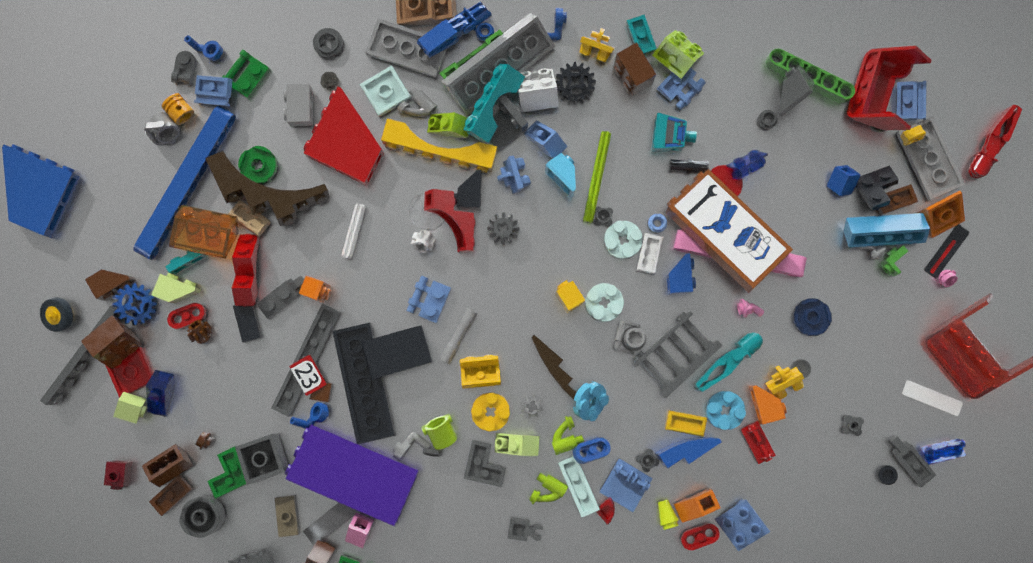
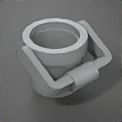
(164, 129)
(631, 338)

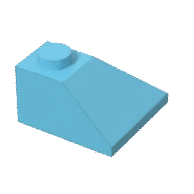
(562, 173)

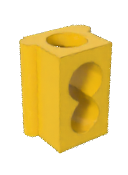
(913, 135)

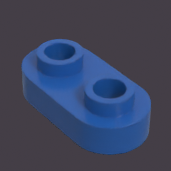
(590, 451)

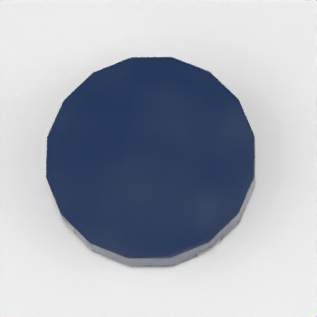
(811, 317)

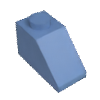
(545, 139)

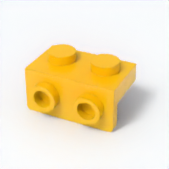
(480, 371)

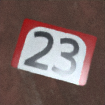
(308, 375)

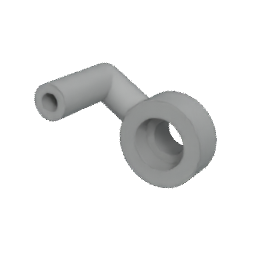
(402, 448)

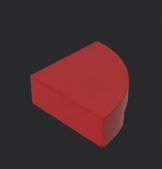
(607, 510)

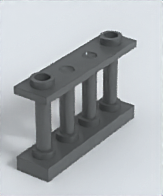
(694, 359)

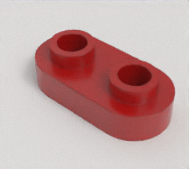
(187, 315)
(700, 539)

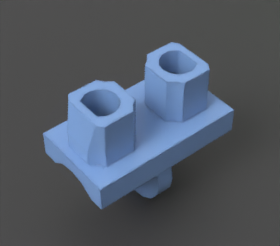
(511, 175)

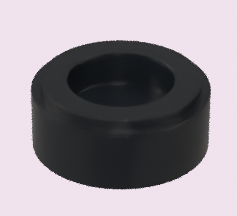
(886, 474)

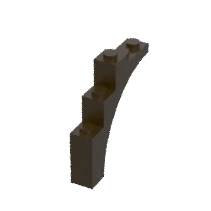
(260, 198)

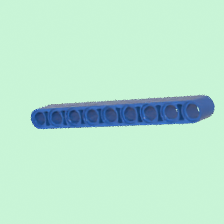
(184, 182)

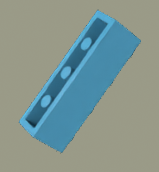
(886, 230)

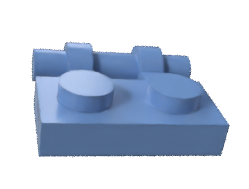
(672, 87)
(434, 301)

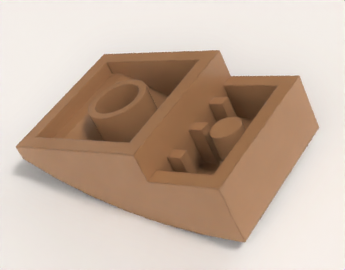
(424, 11)

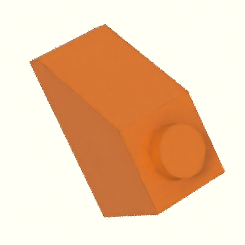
(767, 406)

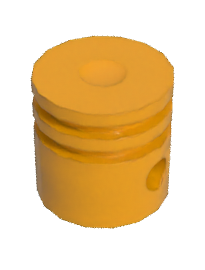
(176, 107)

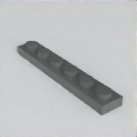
(311, 346)
(75, 365)

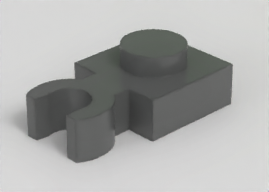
(520, 530)

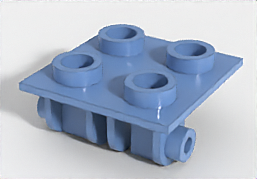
(626, 485)
(742, 525)

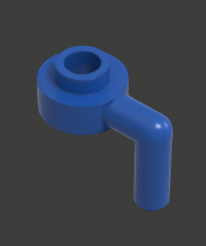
(559, 18)
(211, 50)
(318, 413)

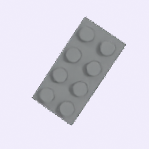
(400, 47)
(932, 161)

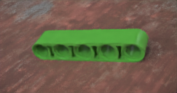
(820, 75)

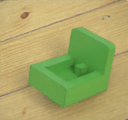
(894, 255)

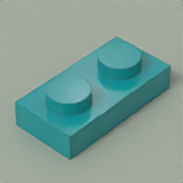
(641, 34)
(180, 263)

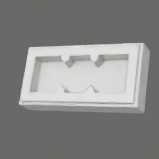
(649, 253)

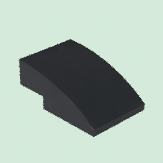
(396, 352)

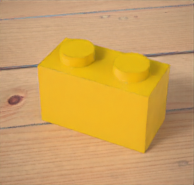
(569, 296)

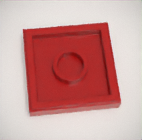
(131, 373)

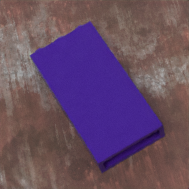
(351, 475)

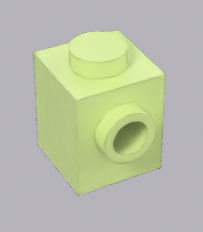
(130, 408)

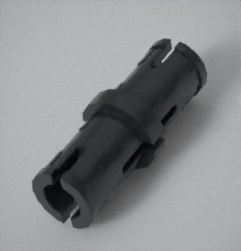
(688, 165)

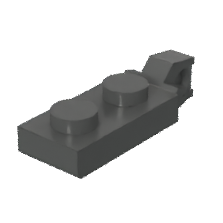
(280, 297)
(911, 461)

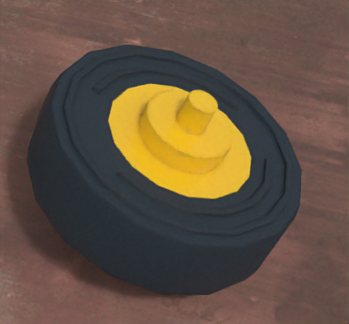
(56, 314)

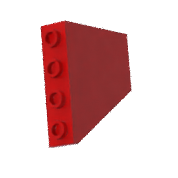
(344, 141)

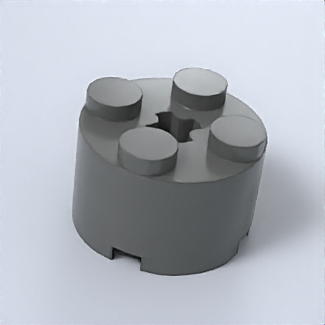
(194, 508)

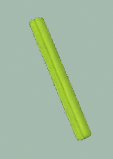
(597, 177)

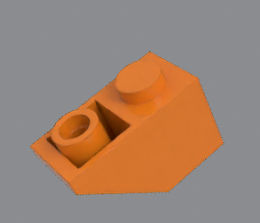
(315, 289)
(697, 505)

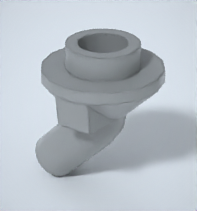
(876, 251)

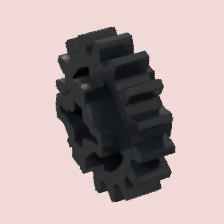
(576, 88)

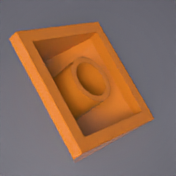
(944, 214)

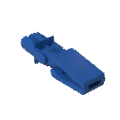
(449, 32)

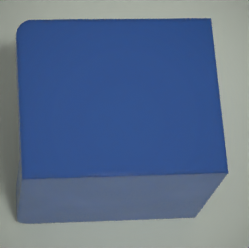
(843, 180)

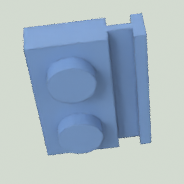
(213, 90)
(911, 100)

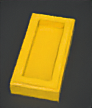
(686, 423)

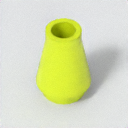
(667, 516)

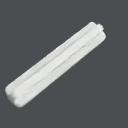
(353, 231)

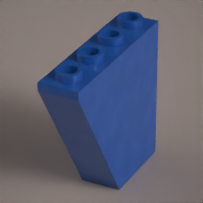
(36, 190)

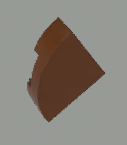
(322, 394)

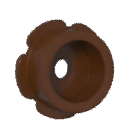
(204, 440)

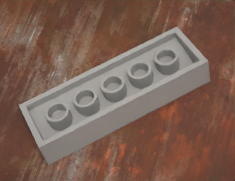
(517, 47)

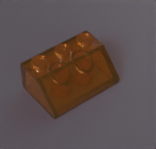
(203, 231)

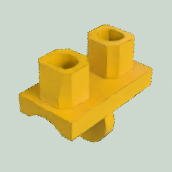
(588, 44)
(783, 380)

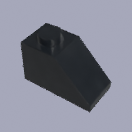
(469, 193)

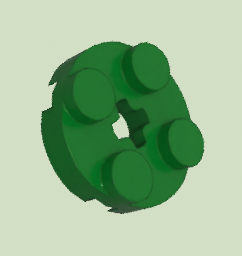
(253, 155)

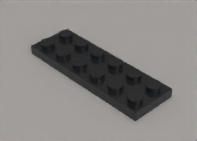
(365, 396)

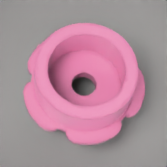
(947, 278)

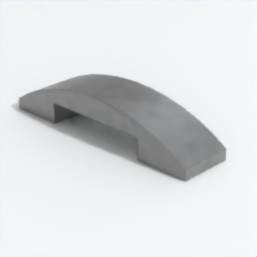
(329, 522)

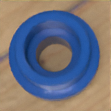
(484, 26)

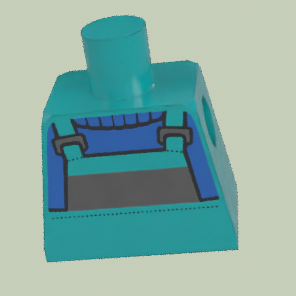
(670, 134)

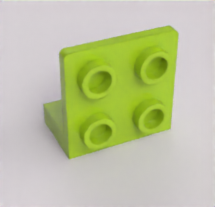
(678, 53)

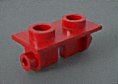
(758, 442)

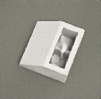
(538, 90)

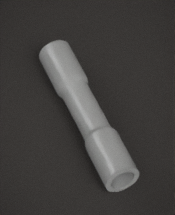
(452, 346)

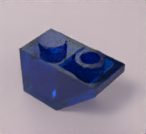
(160, 392)

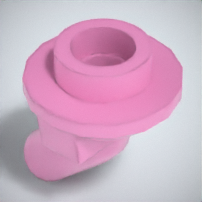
(746, 308)

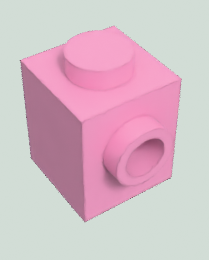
(359, 530)

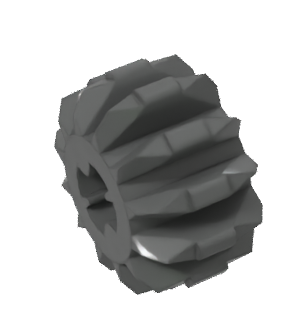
(501, 222)

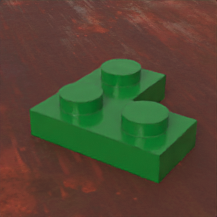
(233, 476)

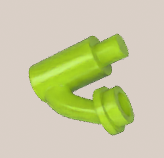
(566, 444)
(552, 484)

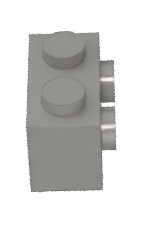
(299, 105)

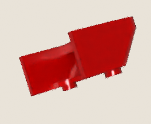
(876, 83)

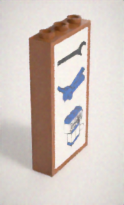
(728, 230)

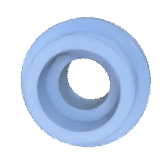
(659, 217)

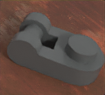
(187, 62)

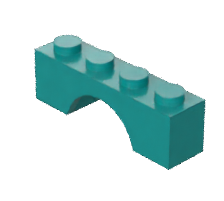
(481, 122)

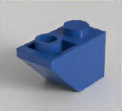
(680, 277)

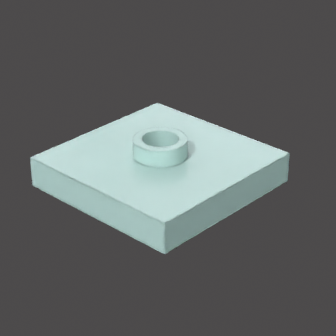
(385, 91)

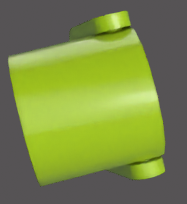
(440, 432)

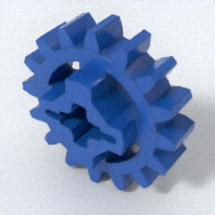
(130, 296)

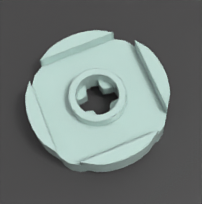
(613, 244)
(598, 311)

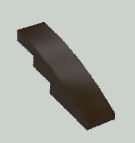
(552, 362)

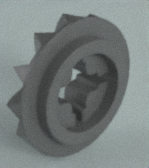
(331, 35)

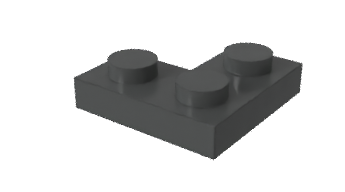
(478, 468)

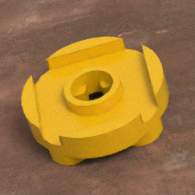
(501, 413)

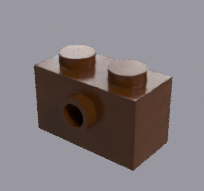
(167, 465)

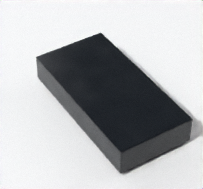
(247, 323)

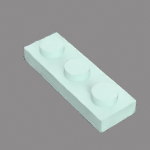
(579, 486)

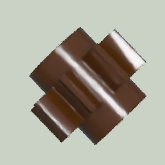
(199, 331)

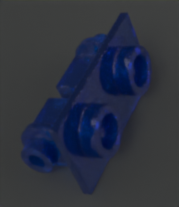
(753, 160)
(944, 451)

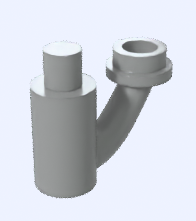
(426, 105)

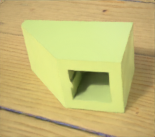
(173, 290)
(517, 444)

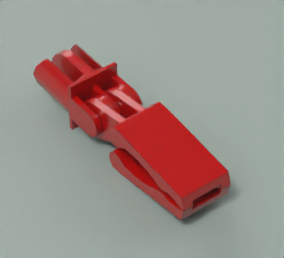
(994, 142)

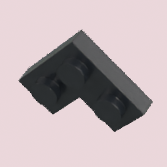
(873, 184)

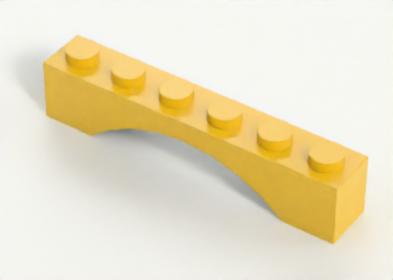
(478, 155)

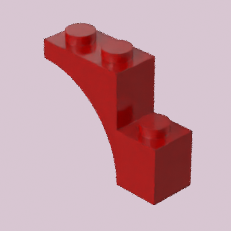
(462, 223)
(244, 262)

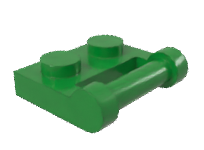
(251, 77)

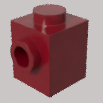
(117, 474)

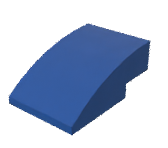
(686, 449)

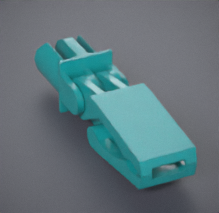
(745, 347)

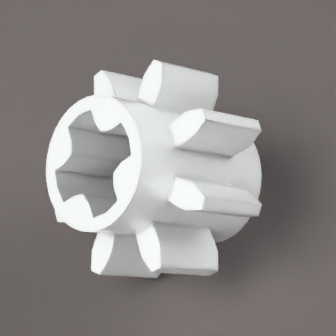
(423, 241)

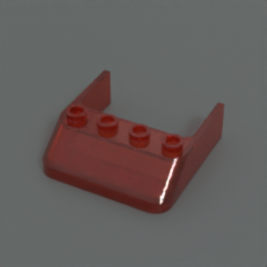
(966, 356)

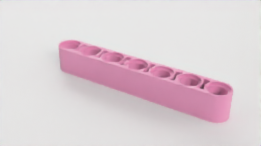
(792, 265)

